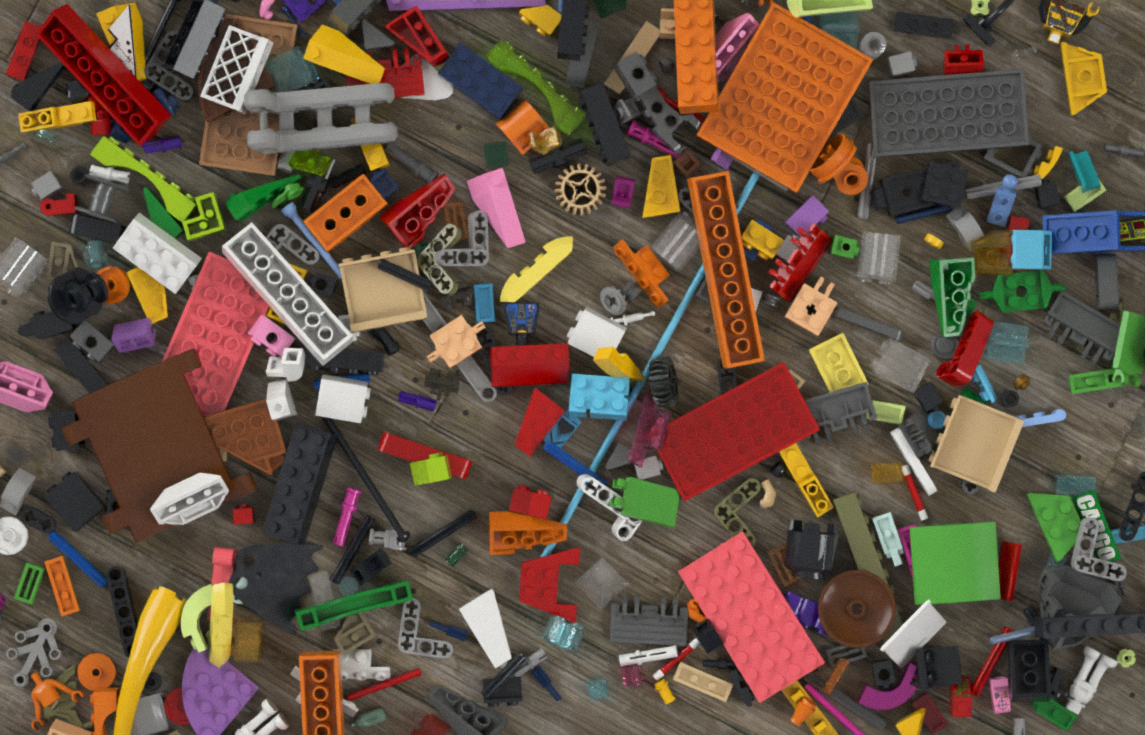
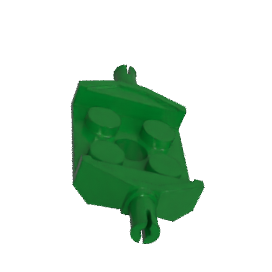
(1037, 291)

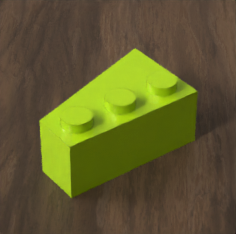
(431, 470)

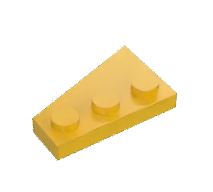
(661, 189)
(150, 294)

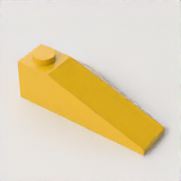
(110, 15)
(337, 52)

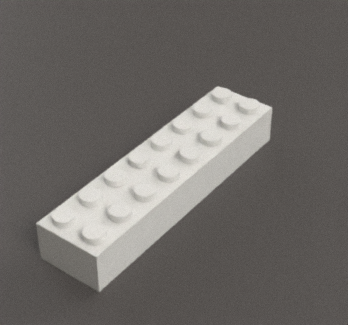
(287, 294)

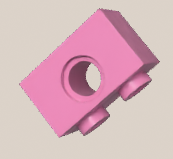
(262, 328)

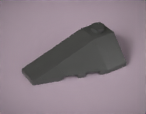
(464, 715)

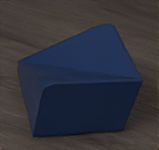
(119, 133)

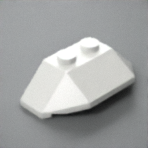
(190, 499)

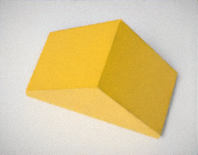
(911, 723)

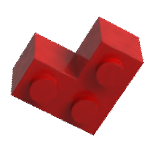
(530, 502)

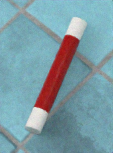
(914, 492)
(675, 660)

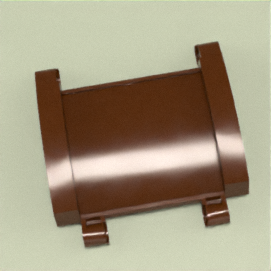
(148, 439)

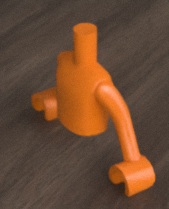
(47, 694)

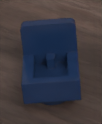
(383, 183)

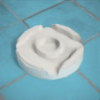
(12, 535)

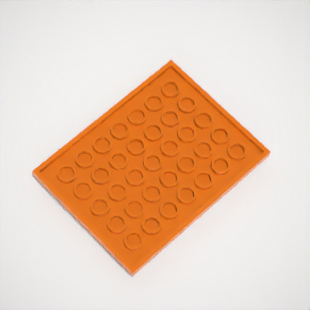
(785, 97)

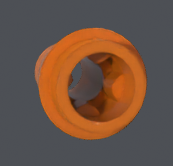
(803, 710)

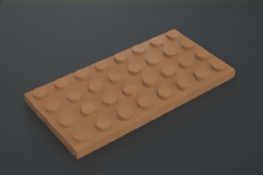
(226, 136)

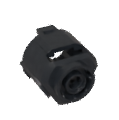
(810, 551)

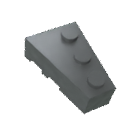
(349, 13)

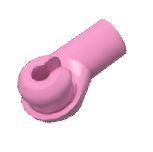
(264, 9)

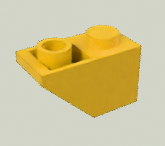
(543, 18)

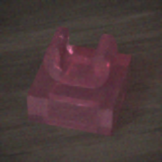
(631, 676)

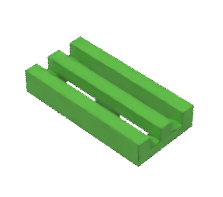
(41, 572)

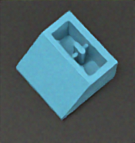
(1031, 249)

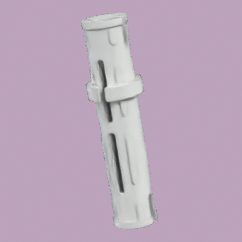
(669, 652)

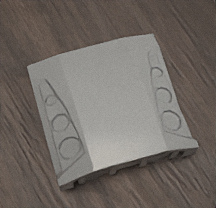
(150, 716)

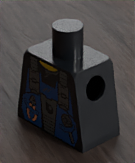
(521, 320)

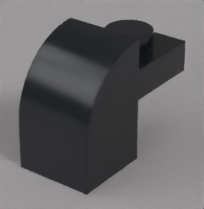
(371, 566)

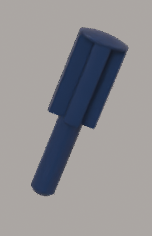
(451, 630)
(545, 681)

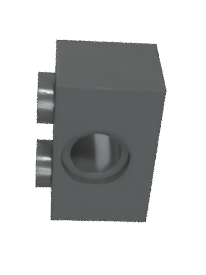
(80, 340)

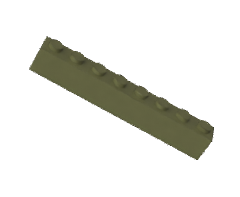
(861, 545)

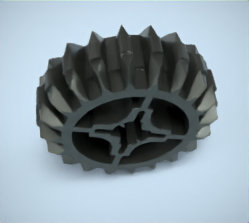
(663, 381)

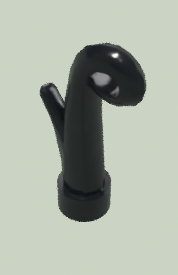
(382, 335)

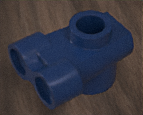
(168, 103)

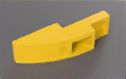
(57, 117)
(806, 480)

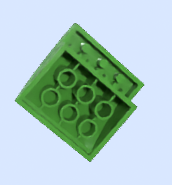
(955, 562)

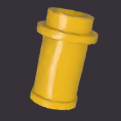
(664, 691)

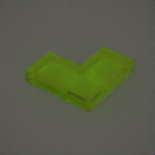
(310, 162)

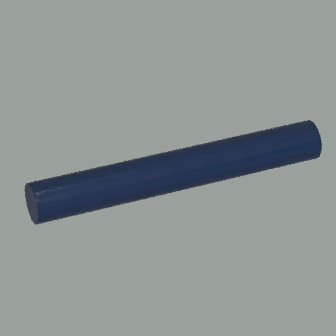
(921, 214)

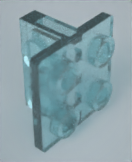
(842, 26)
(1008, 342)

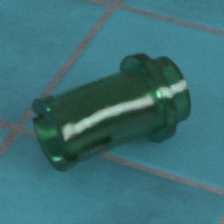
(456, 554)

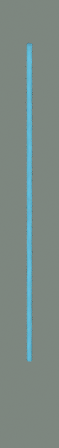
(639, 385)

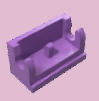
(133, 335)

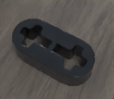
(41, 516)

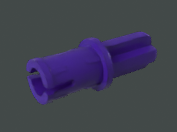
(162, 145)
(417, 401)

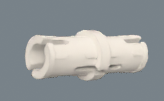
(110, 174)

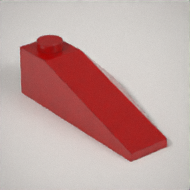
(414, 213)

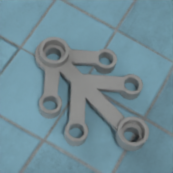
(36, 649)

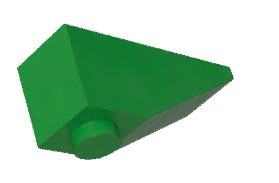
(160, 216)

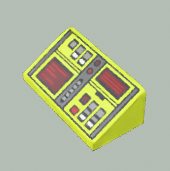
(1132, 230)

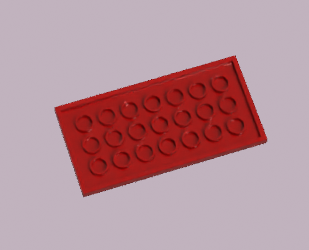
(736, 431)

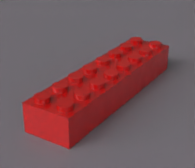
(103, 74)

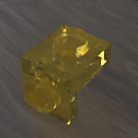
(546, 140)
(887, 472)

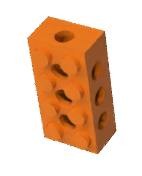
(345, 226)

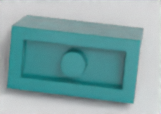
(1084, 171)

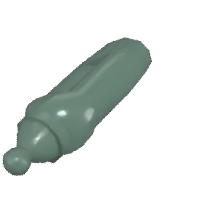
(370, 718)

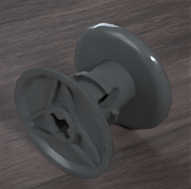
(102, 199)

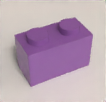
(809, 213)

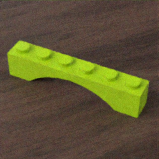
(176, 203)

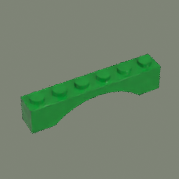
(351, 604)

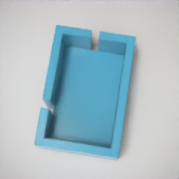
(600, 395)

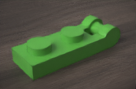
(1092, 381)

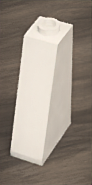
(280, 400)
(487, 625)

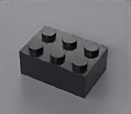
(1029, 670)

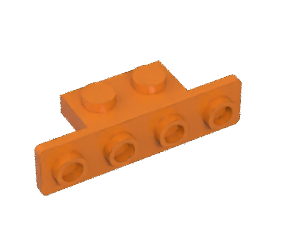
(645, 269)

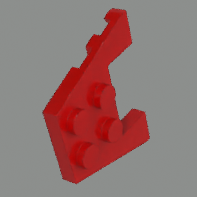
(540, 583)

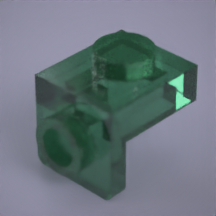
(609, 7)

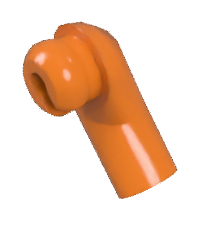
(694, 611)

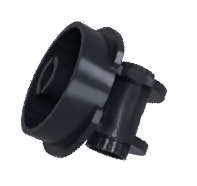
(77, 295)

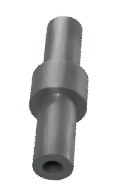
(1123, 150)

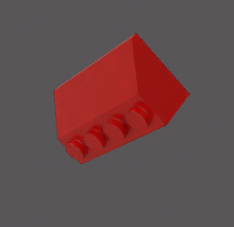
(529, 365)

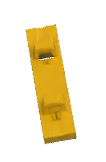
(794, 693)

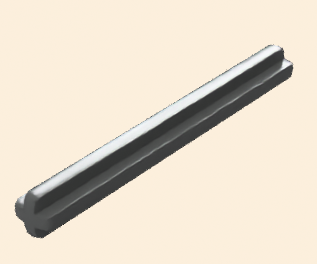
(847, 702)

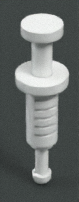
(632, 317)

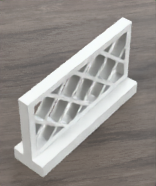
(253, 70)

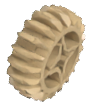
(589, 175)

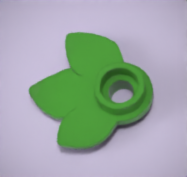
(291, 191)

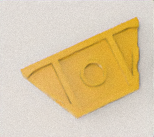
(1083, 76)

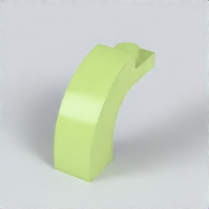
(191, 617)

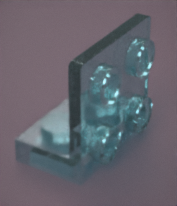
(291, 71)

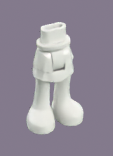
(1082, 691)
(267, 711)

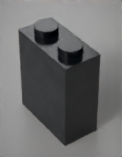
(74, 501)

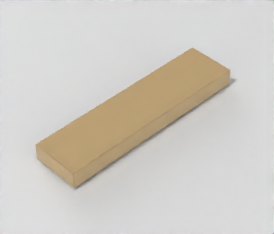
(641, 44)

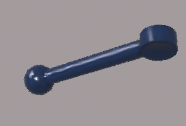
(303, 35)

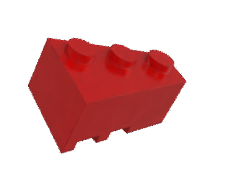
(537, 422)

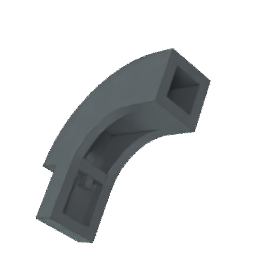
(578, 70)

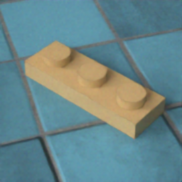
(702, 681)

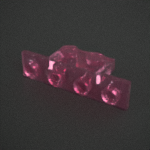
(649, 430)

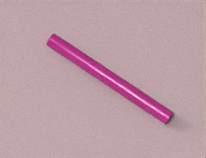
(832, 709)

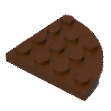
(214, 110)

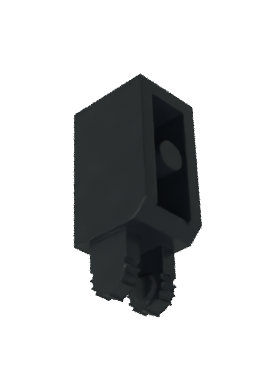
(45, 326)

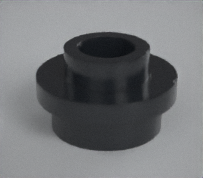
(73, 175)
(158, 682)

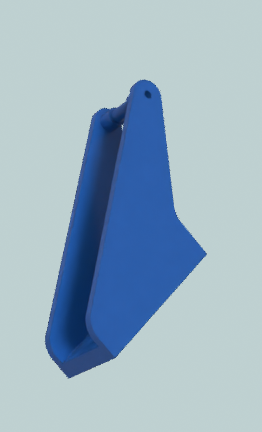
(1088, 232)

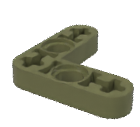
(430, 251)
(732, 508)

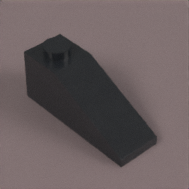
(34, 88)

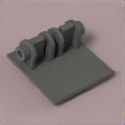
(919, 433)

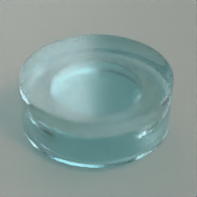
(46, 136)

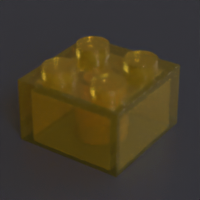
(248, 640)

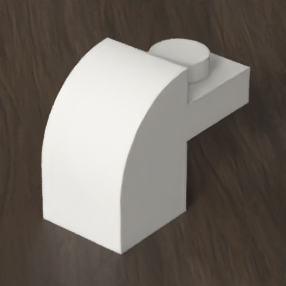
(288, 366)

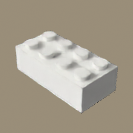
(157, 253)

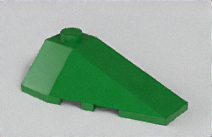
(250, 201)
(951, 289)

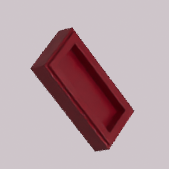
(932, 718)

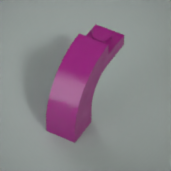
(892, 697)

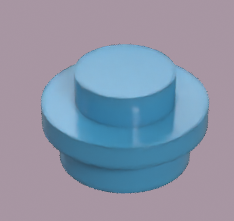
(936, 419)

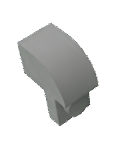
(965, 226)
(16, 491)

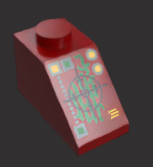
(961, 699)

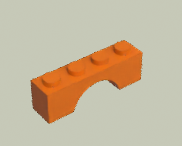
(105, 702)

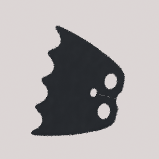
(282, 580)

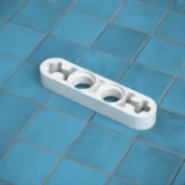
(913, 462)

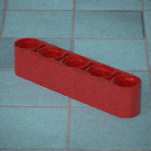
(416, 452)

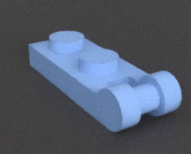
(1041, 418)

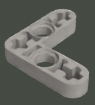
(286, 242)
(474, 248)
(1087, 555)
(416, 641)

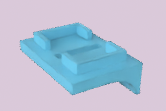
(987, 393)

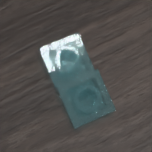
(1075, 484)

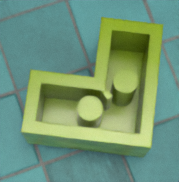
(209, 221)

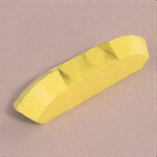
(518, 286)
(221, 623)

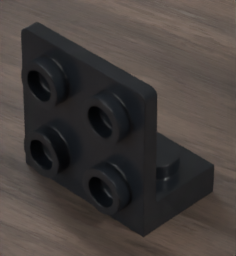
(939, 666)

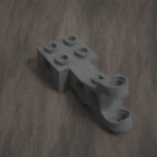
(648, 94)

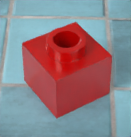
(243, 514)

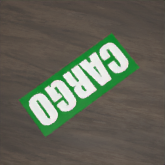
(1089, 506)

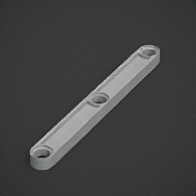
(468, 366)

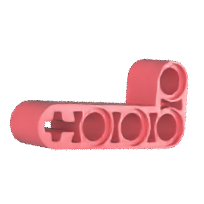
(224, 565)

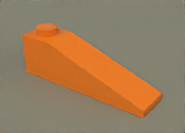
(516, 531)

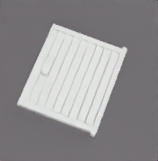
(913, 634)

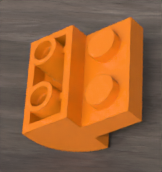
(520, 123)

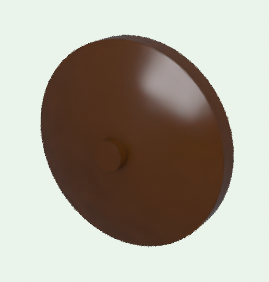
(856, 608)

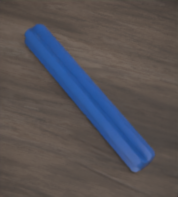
(569, 461)
(78, 559)

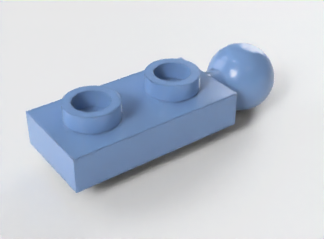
(1003, 201)

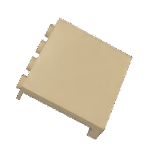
(377, 297)
(976, 442)

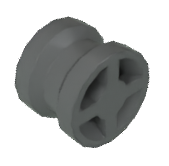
(630, 291)

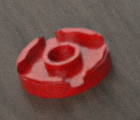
(174, 707)

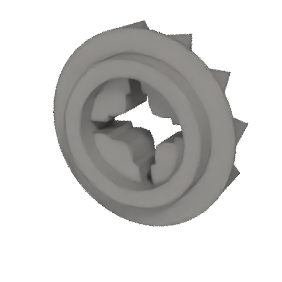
(606, 299)

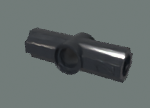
(558, 156)
(315, 188)

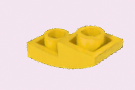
(1052, 157)

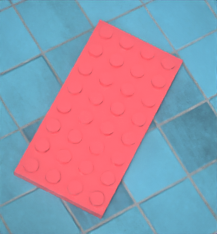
(217, 326)
(751, 617)

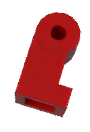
(60, 207)

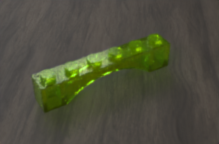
(506, 60)

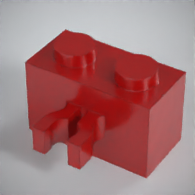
(963, 61)

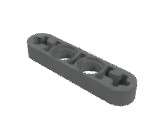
(868, 324)

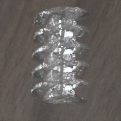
(877, 40)

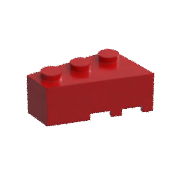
(417, 35)

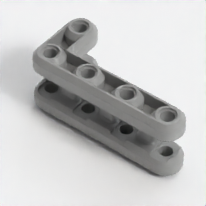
(322, 101)

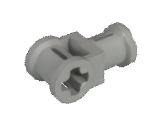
(389, 539)

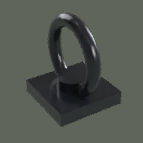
(982, 27)

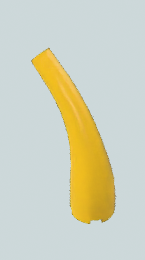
(153, 633)

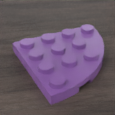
(213, 694)

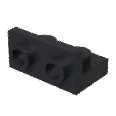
(510, 692)

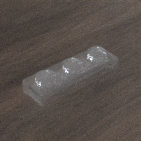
(323, 592)

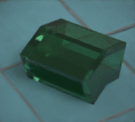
(496, 154)

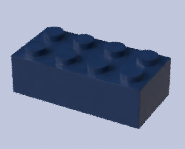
(480, 81)

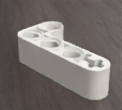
(622, 521)

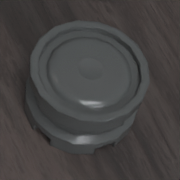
(944, 346)

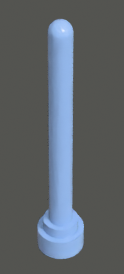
(291, 212)

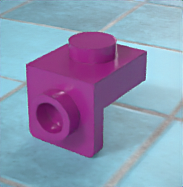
(623, 191)

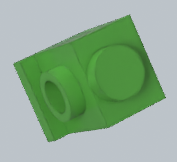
(837, 247)

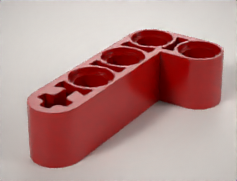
(968, 352)

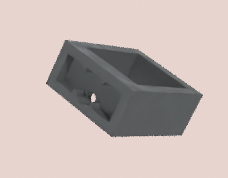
(1027, 171)

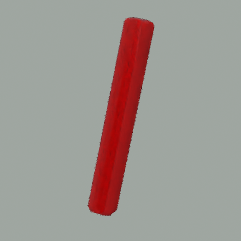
(989, 665)

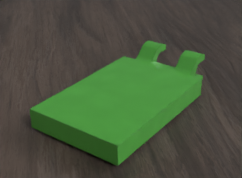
(1130, 349)
(647, 501)

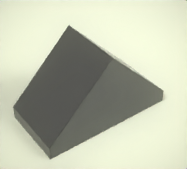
(375, 39)
(619, 457)

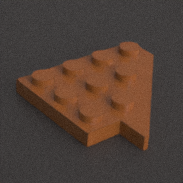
(248, 434)

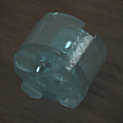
(563, 634)

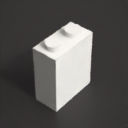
(594, 332)
(342, 398)

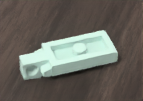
(889, 537)

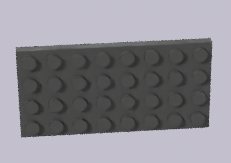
(949, 113)

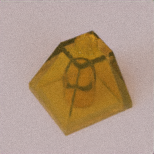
(993, 253)

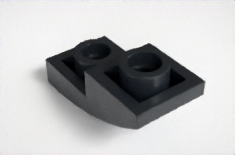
(743, 691)

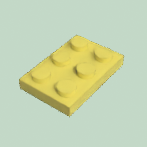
(837, 363)

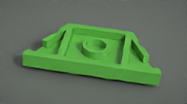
(1057, 521)

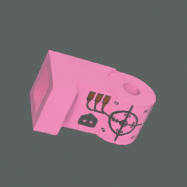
(999, 694)

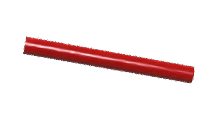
(384, 684)

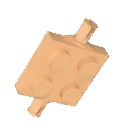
(456, 341)

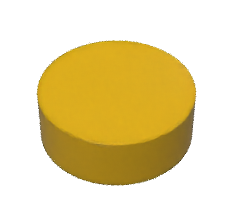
(933, 241)

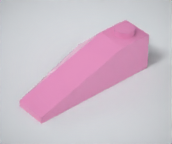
(494, 198)

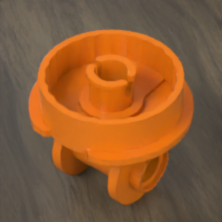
(838, 162)

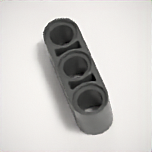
(1106, 282)

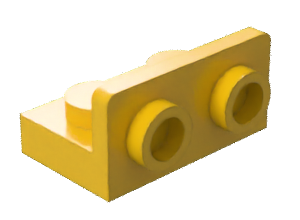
(761, 240)

